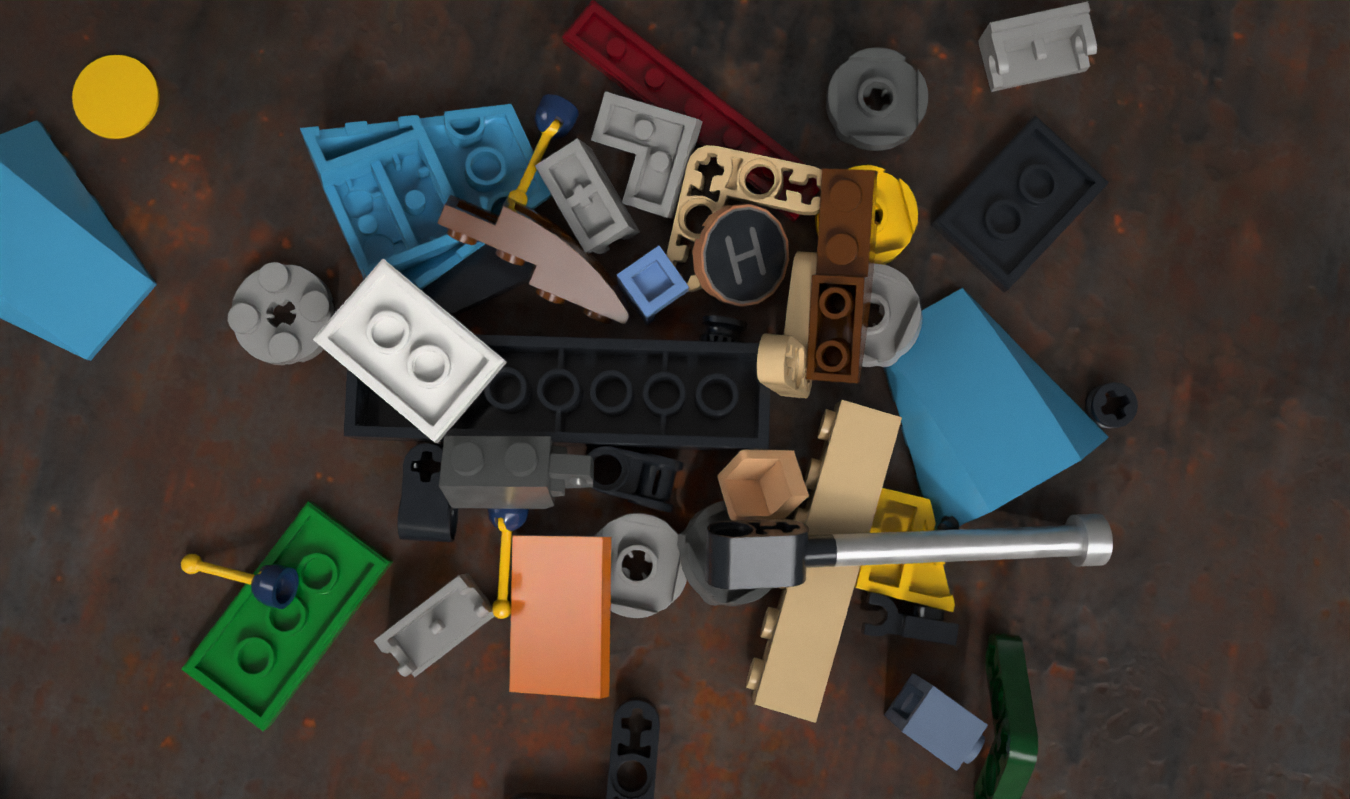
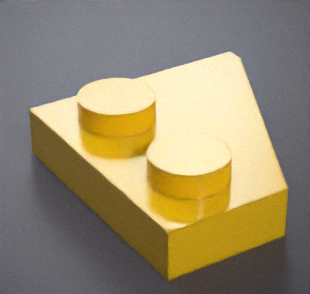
(910, 582)

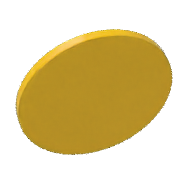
(115, 96)

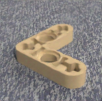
(733, 186)
(784, 357)

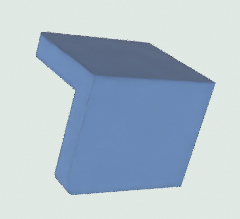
(651, 284)

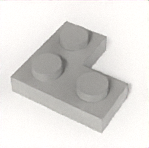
(661, 146)

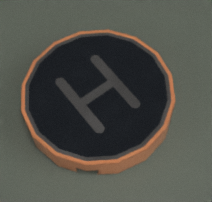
(741, 254)

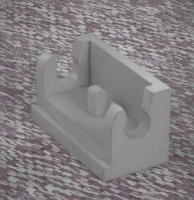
(1038, 46)
(586, 197)
(436, 625)

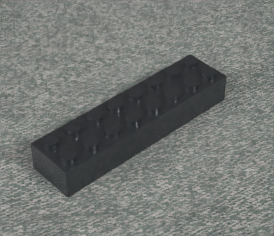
(599, 396)

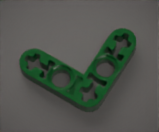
(1014, 722)

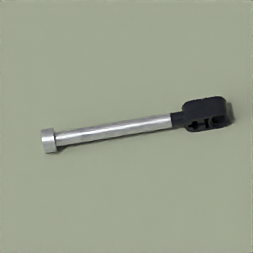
(780, 550)

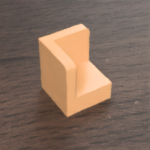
(762, 485)

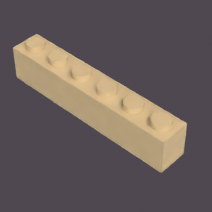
(811, 616)

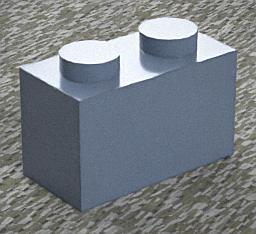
(937, 722)

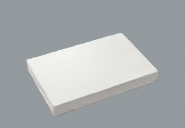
(409, 351)

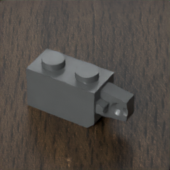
(509, 471)

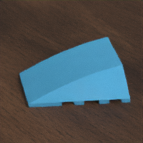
(397, 175)
(59, 255)
(981, 413)

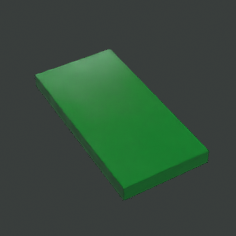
(265, 653)

